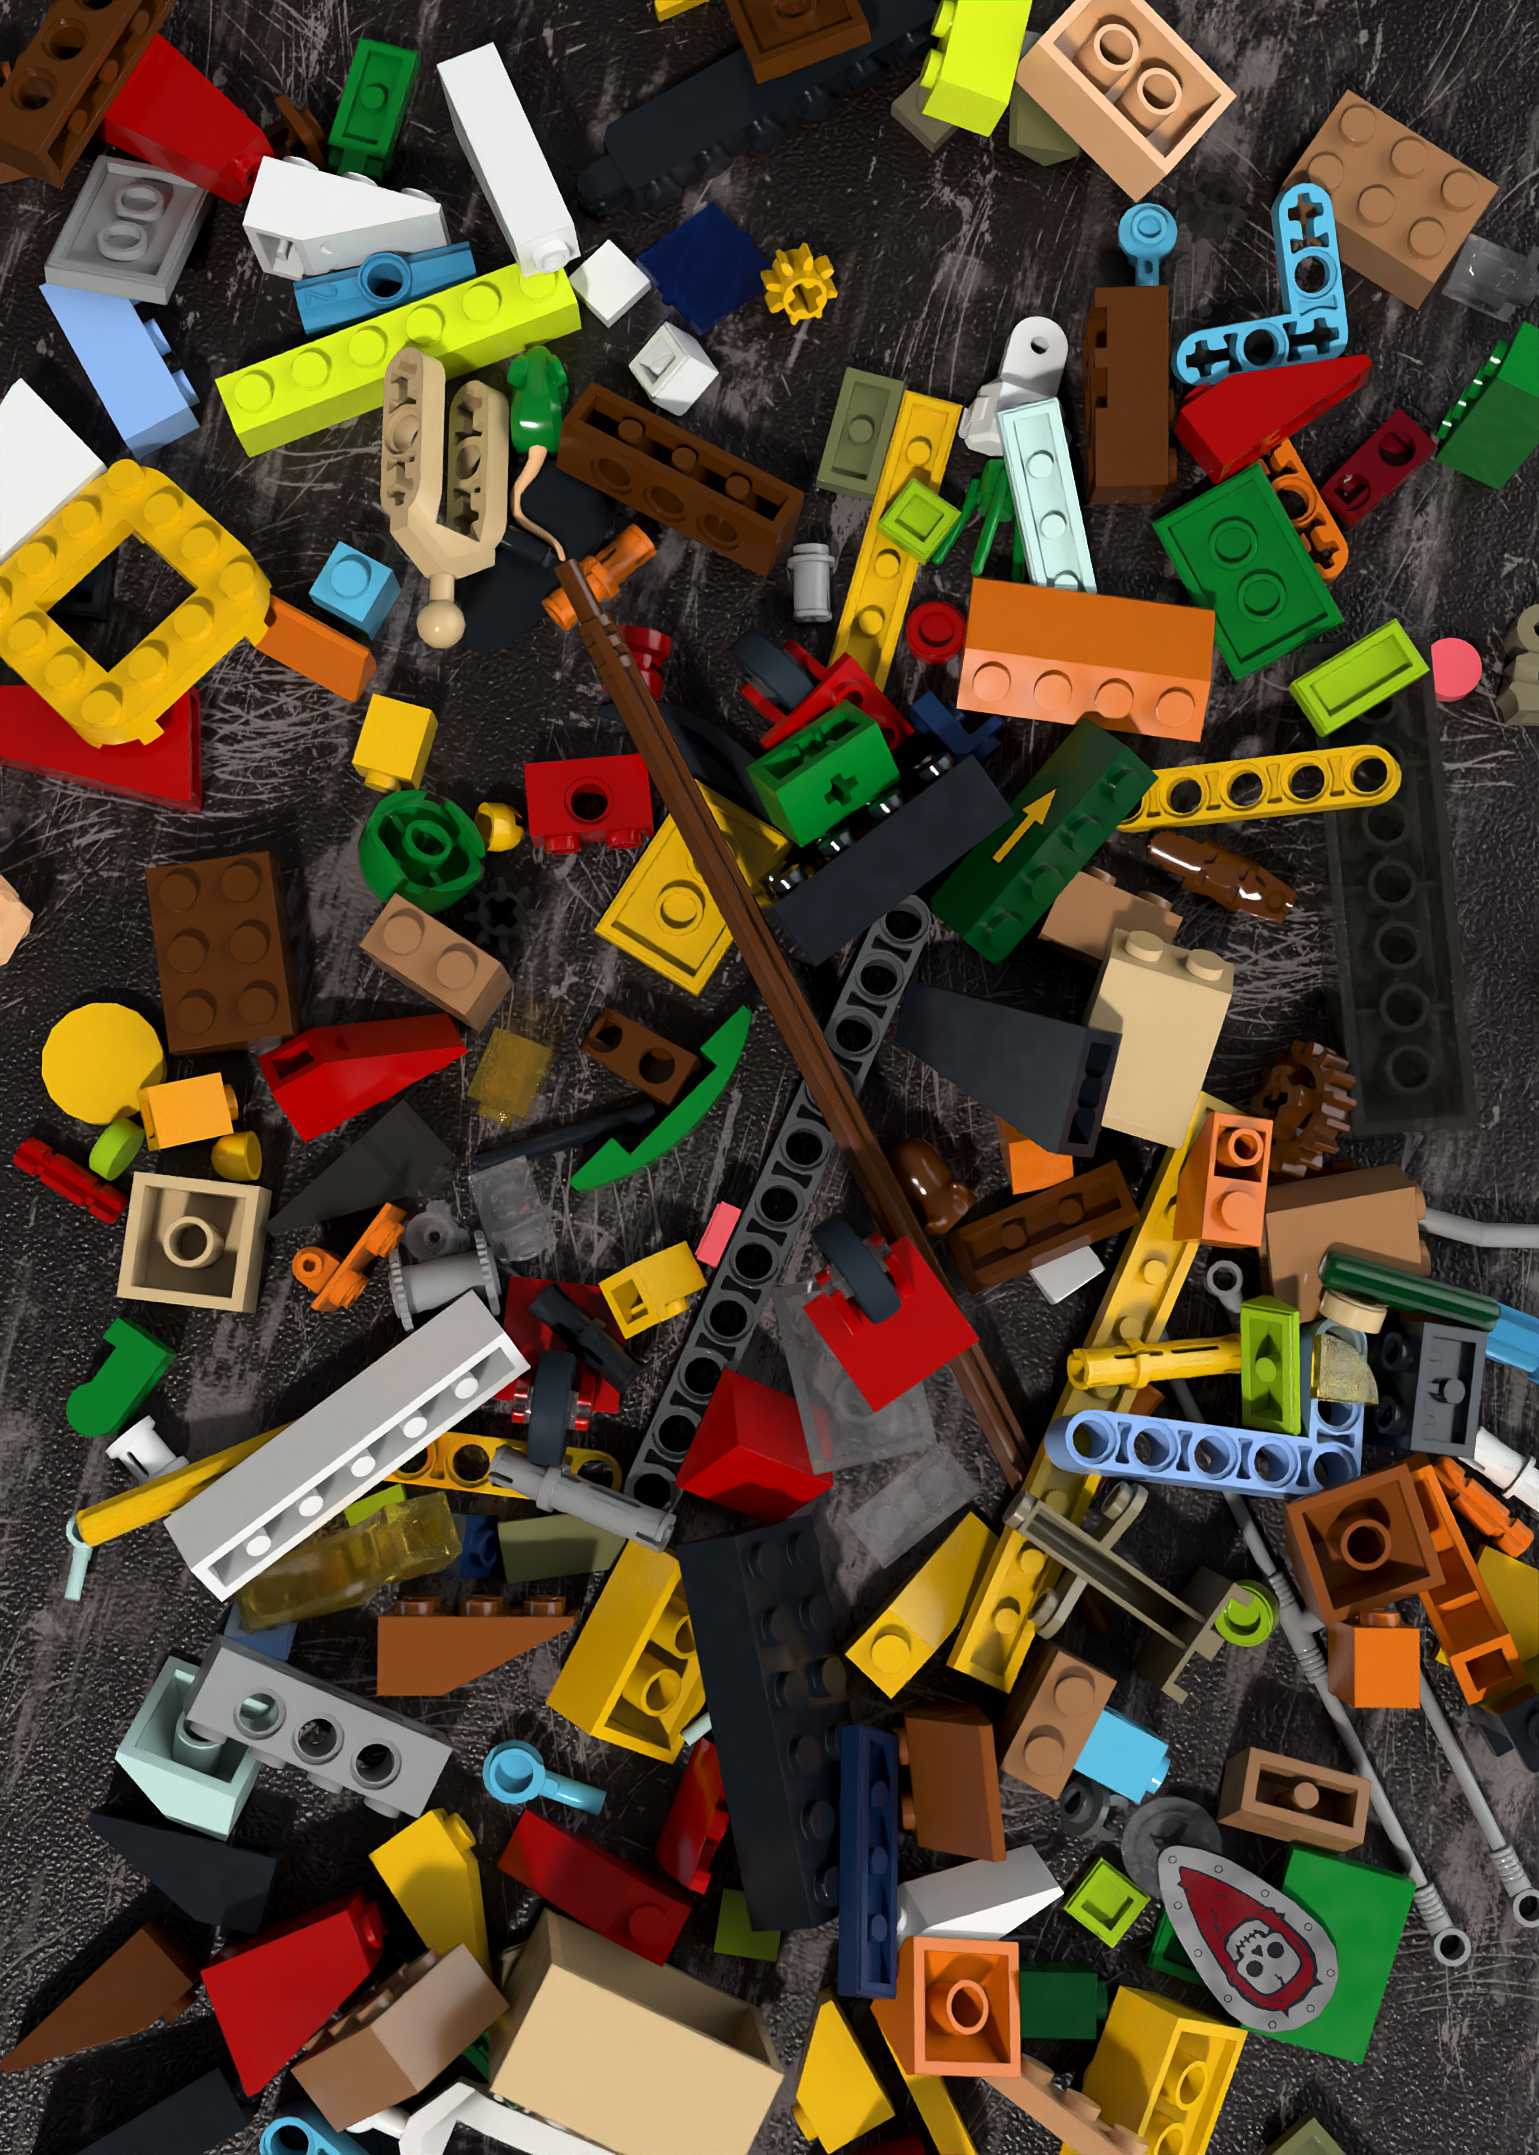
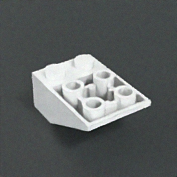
(324, 223)

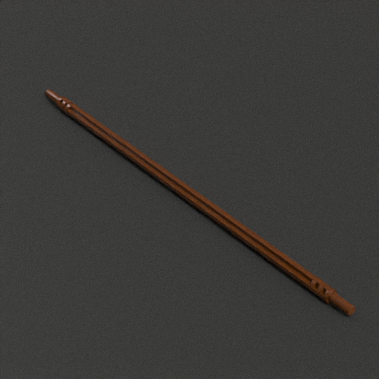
(793, 1016)

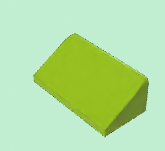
(1270, 1365)

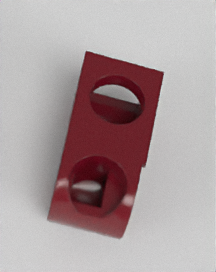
(1378, 468)

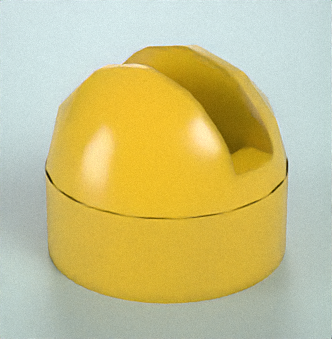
(499, 826)
(238, 1156)

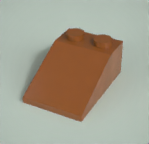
(951, 1781)

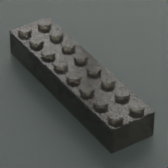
(1392, 921)

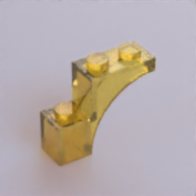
(353, 1565)

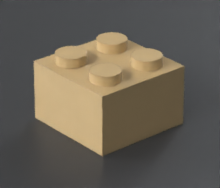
(194, 1242)

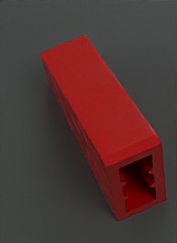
(185, 125)
(160, 772)

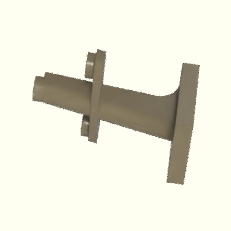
(1179, 1623)

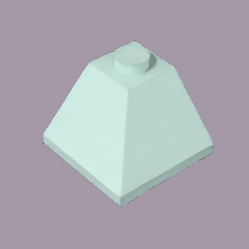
(181, 1771)

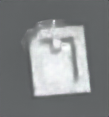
(1493, 278)
(512, 1210)

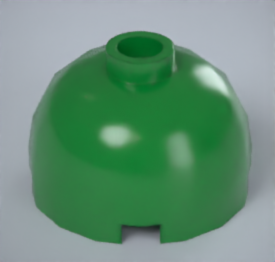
(420, 851)

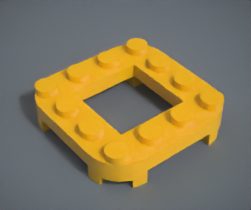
(223, 610)

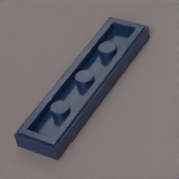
(868, 1863)

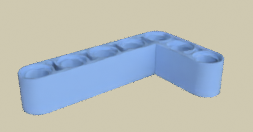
(1230, 1449)

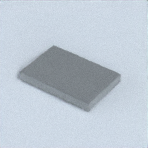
(128, 231)

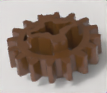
(1307, 1105)

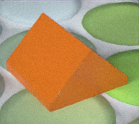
(955, 2008)

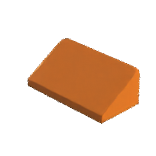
(316, 650)

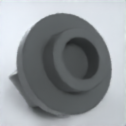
(1086, 1806)

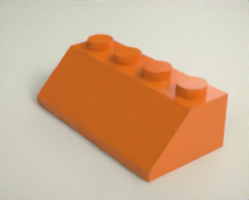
(1086, 656)

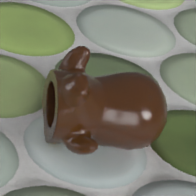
(929, 1186)

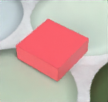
(718, 1234)

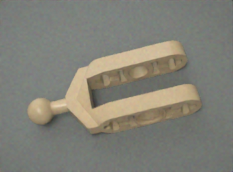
(415, 474)

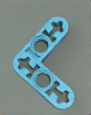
(1298, 306)

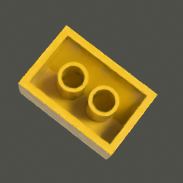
(636, 1660)
(1162, 2071)

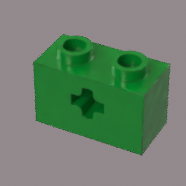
(824, 773)

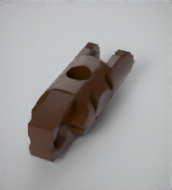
(1223, 876)

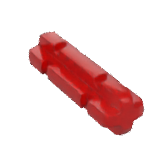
(70, 1180)

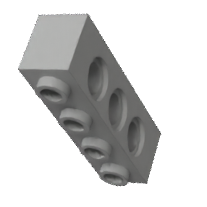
(236, 1671)

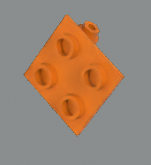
(342, 1280)

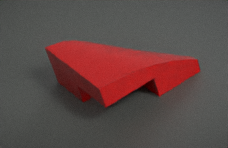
(695, 1820)

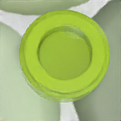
(116, 1148)
(1253, 1623)

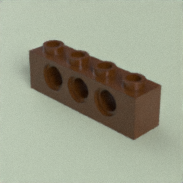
(71, 80)
(679, 479)

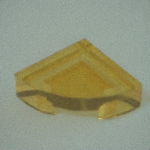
(1340, 1373)

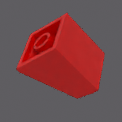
(291, 1980)

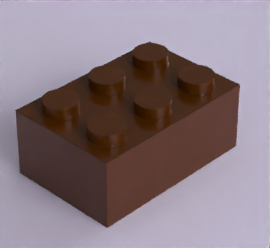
(224, 955)

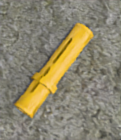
(1137, 1363)

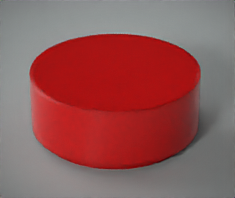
(935, 632)

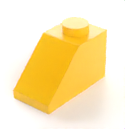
(836, 2080)

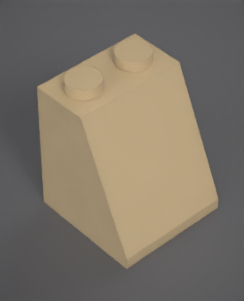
(1170, 1019)

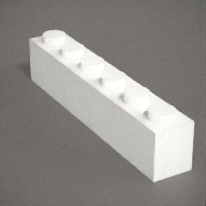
(345, 1446)

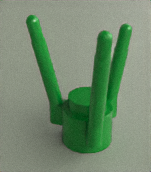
(995, 504)

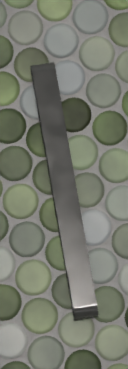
(781, 1172)

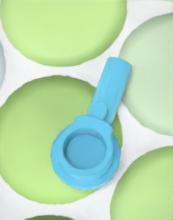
(1146, 237)
(517, 1773)

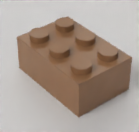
(1393, 198)
(398, 2035)

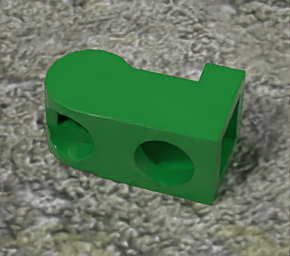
(122, 1382)

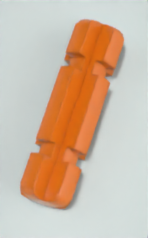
(1482, 1508)

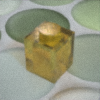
(510, 1078)

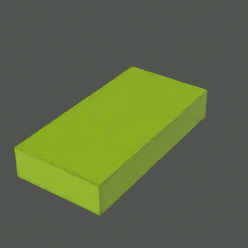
(1358, 678)

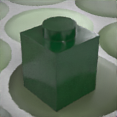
(1060, 1999)

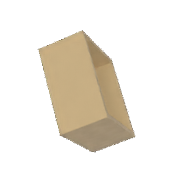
(630, 2048)

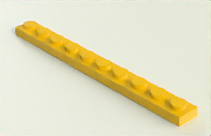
(1133, 1307)

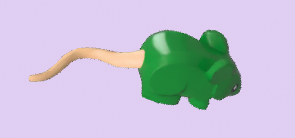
(536, 423)

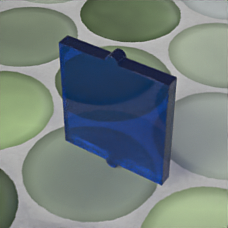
(705, 269)

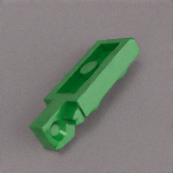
(372, 108)

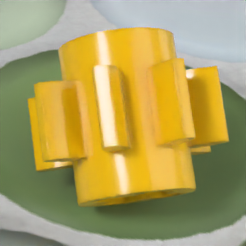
(799, 284)

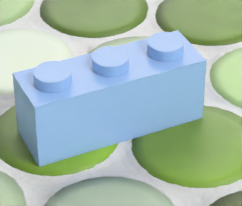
(126, 366)

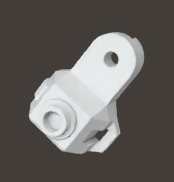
(1020, 380)

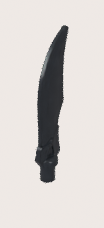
(708, 752)

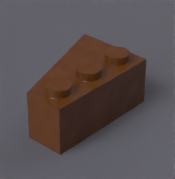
(1127, 395)

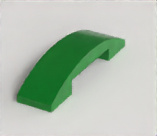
(614, 1164)

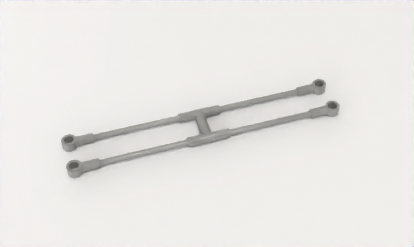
(1299, 1630)

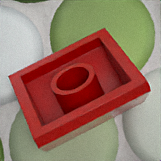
(751, 1452)

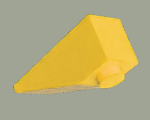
(924, 1607)
(438, 1883)

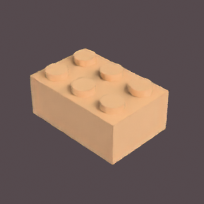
(1123, 89)

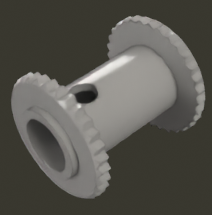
(443, 1281)

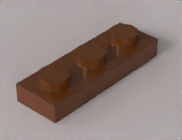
(1044, 1227)

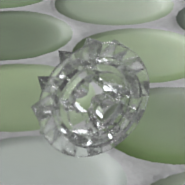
(1162, 1818)

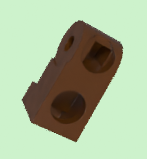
(642, 1058)

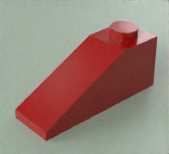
(1258, 410)
(597, 1886)

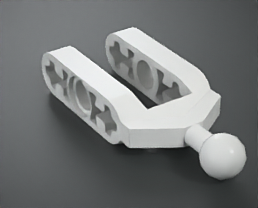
(473, 2104)

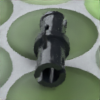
(587, 1337)

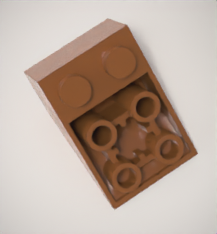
(439, 1647)

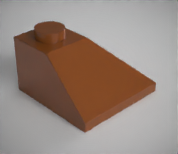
(1361, 1544)

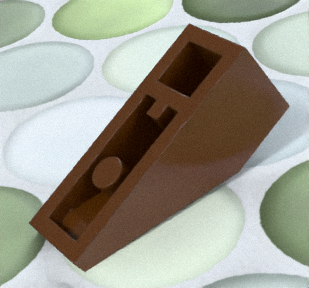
(123, 1997)

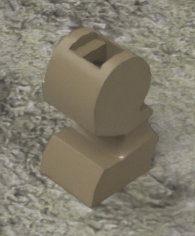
(1520, 682)

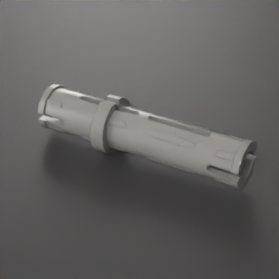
(561, 1490)

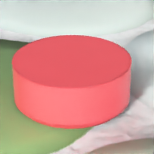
(1455, 668)

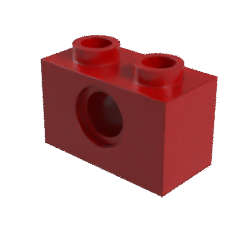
(558, 785)

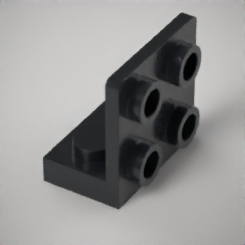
(1425, 1387)

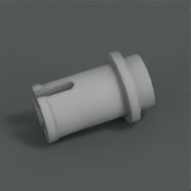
(811, 582)

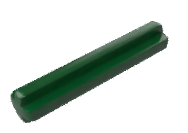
(1409, 1292)

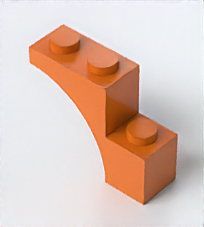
(1463, 1609)

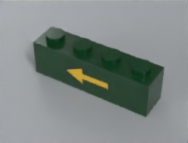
(1039, 850)

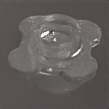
(437, 1219)

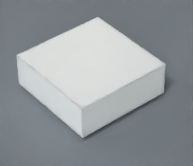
(609, 283)

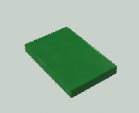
(1252, 569)
(1364, 1919)

